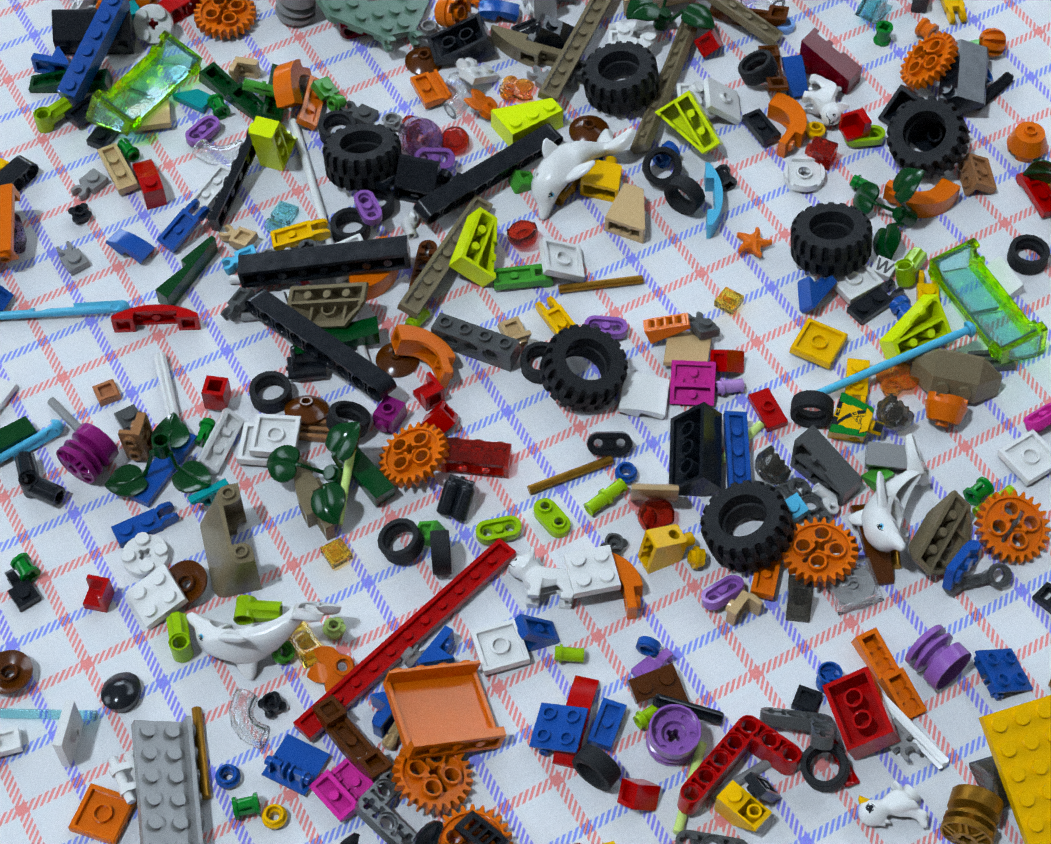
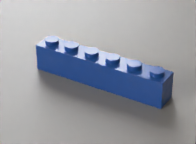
(92, 50)

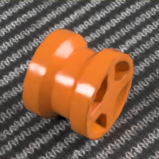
(925, 28)

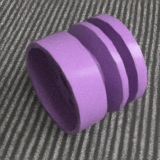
(938, 657)
(668, 722)

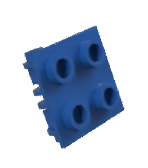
(1001, 672)
(558, 728)
(295, 764)

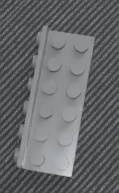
(167, 782)

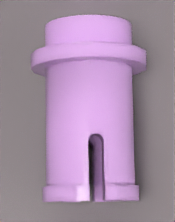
(729, 386)

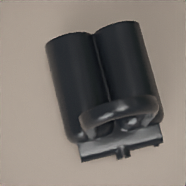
(304, 367)
(456, 497)

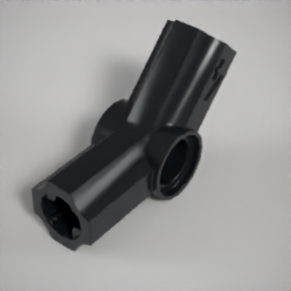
(34, 485)

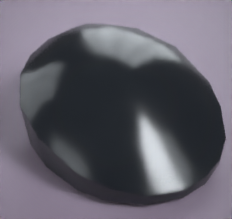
(121, 692)

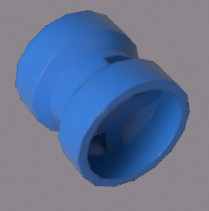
(663, 160)
(900, 305)
(827, 673)

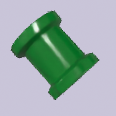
(883, 32)
(218, 106)
(978, 491)
(25, 568)
(246, 806)

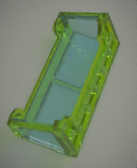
(144, 86)
(987, 304)

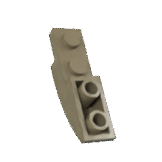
(519, 48)
(305, 486)

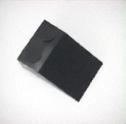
(462, 40)

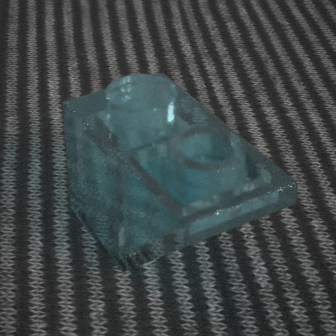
(873, 10)

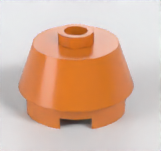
(451, 11)
(1027, 142)
(945, 408)

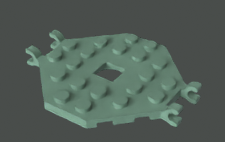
(380, 18)

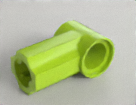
(47, 116)
(909, 266)
(251, 610)
(179, 636)

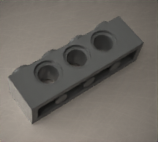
(477, 342)

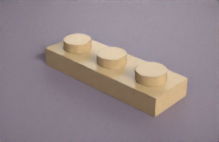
(117, 169)

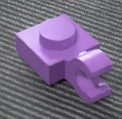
(650, 664)

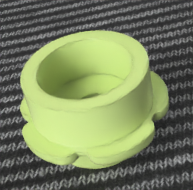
(337, 632)

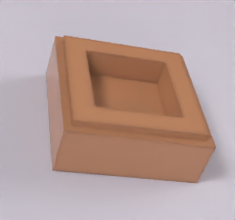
(106, 392)

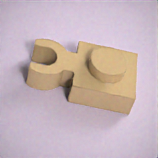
(238, 238)

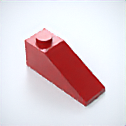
(150, 184)

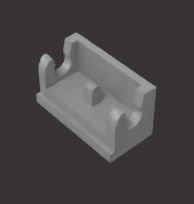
(885, 455)

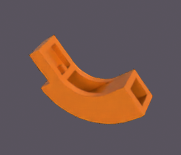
(286, 83)
(793, 117)
(929, 202)
(378, 282)
(427, 346)
(630, 585)

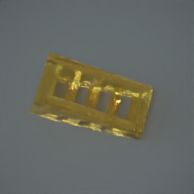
(302, 650)

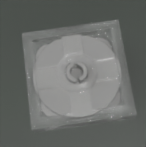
(857, 589)

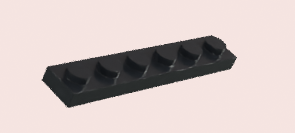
(232, 184)

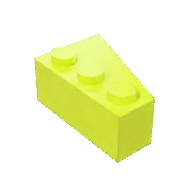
(521, 119)
(691, 122)
(271, 142)
(475, 248)
(916, 327)

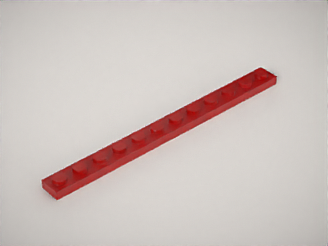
(412, 632)

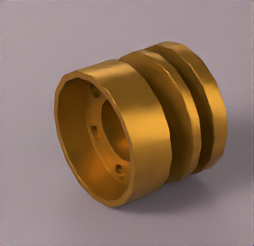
(971, 815)

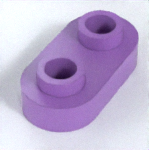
(203, 129)
(435, 154)
(368, 207)
(609, 324)
(722, 592)

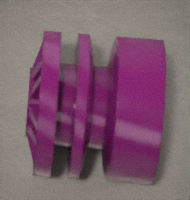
(87, 452)

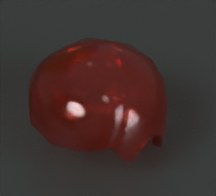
(455, 139)
(522, 234)
(655, 513)

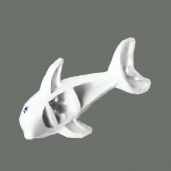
(570, 162)
(885, 509)
(254, 641)

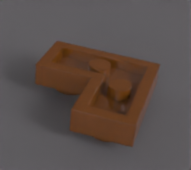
(661, 681)

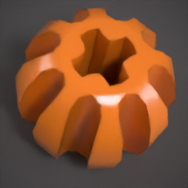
(994, 40)

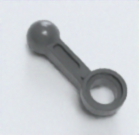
(984, 577)

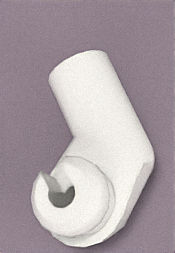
(408, 224)
(827, 497)

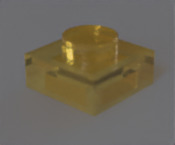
(728, 300)
(336, 553)

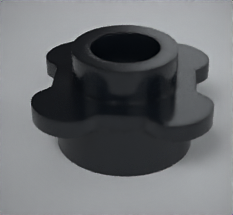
(80, 213)
(269, 698)

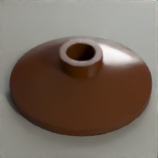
(421, 61)
(587, 128)
(395, 365)
(309, 407)
(190, 572)
(14, 663)

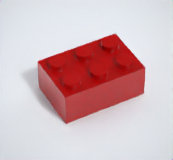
(861, 713)

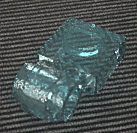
(282, 215)

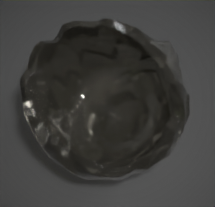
(894, 413)
(771, 467)

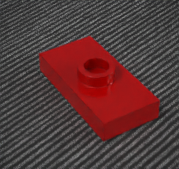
(767, 409)

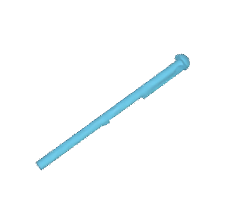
(78, 309)
(969, 329)
(34, 441)

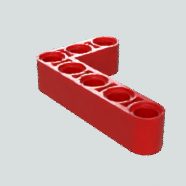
(744, 741)

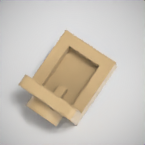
(245, 68)
(514, 329)
(743, 602)

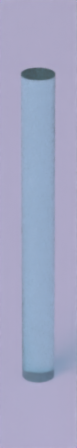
(43, 713)

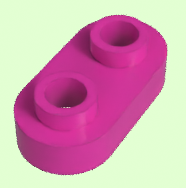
(1038, 419)

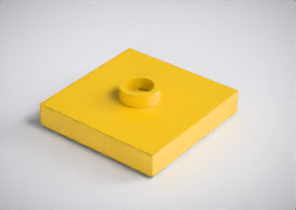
(818, 343)

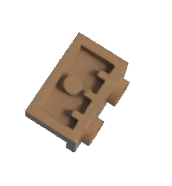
(976, 174)
(137, 440)

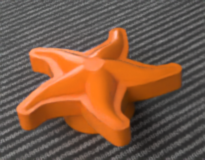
(753, 243)

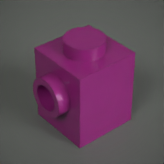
(389, 414)

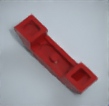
(155, 314)
(581, 695)

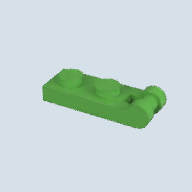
(521, 277)

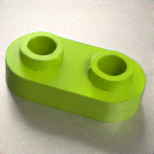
(876, 137)
(550, 516)
(498, 529)

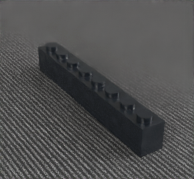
(324, 261)

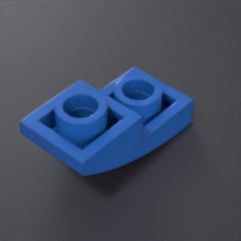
(492, 8)
(795, 73)
(129, 243)

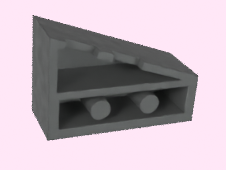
(823, 464)

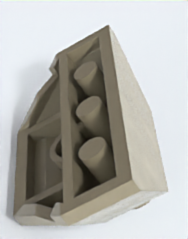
(329, 303)
(957, 374)
(942, 534)

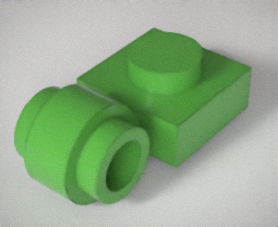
(327, 91)

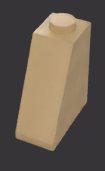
(627, 214)

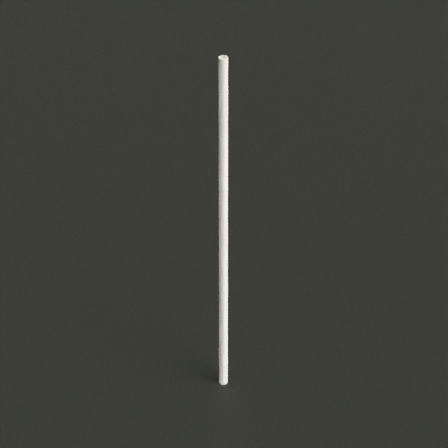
(317, 199)

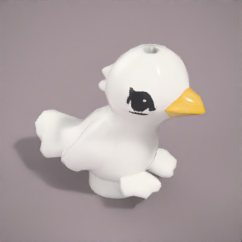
(898, 802)

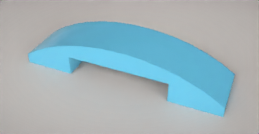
(713, 184)

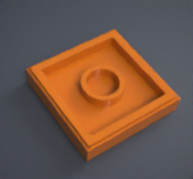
(102, 815)

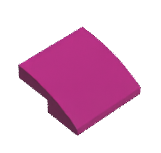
(692, 382)
(341, 789)

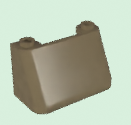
(230, 566)

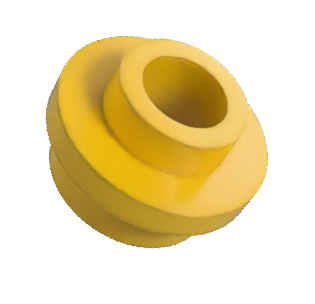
(815, 129)
(696, 557)
(274, 809)

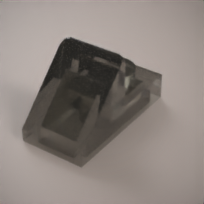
(798, 600)

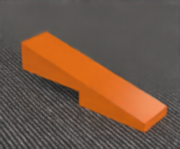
(889, 676)

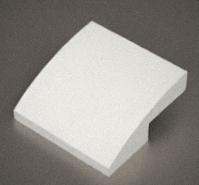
(644, 395)

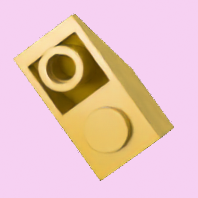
(741, 807)

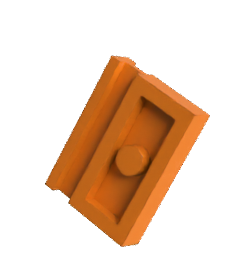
(430, 88)

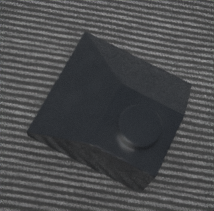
(552, 31)

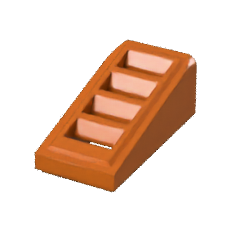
(665, 326)

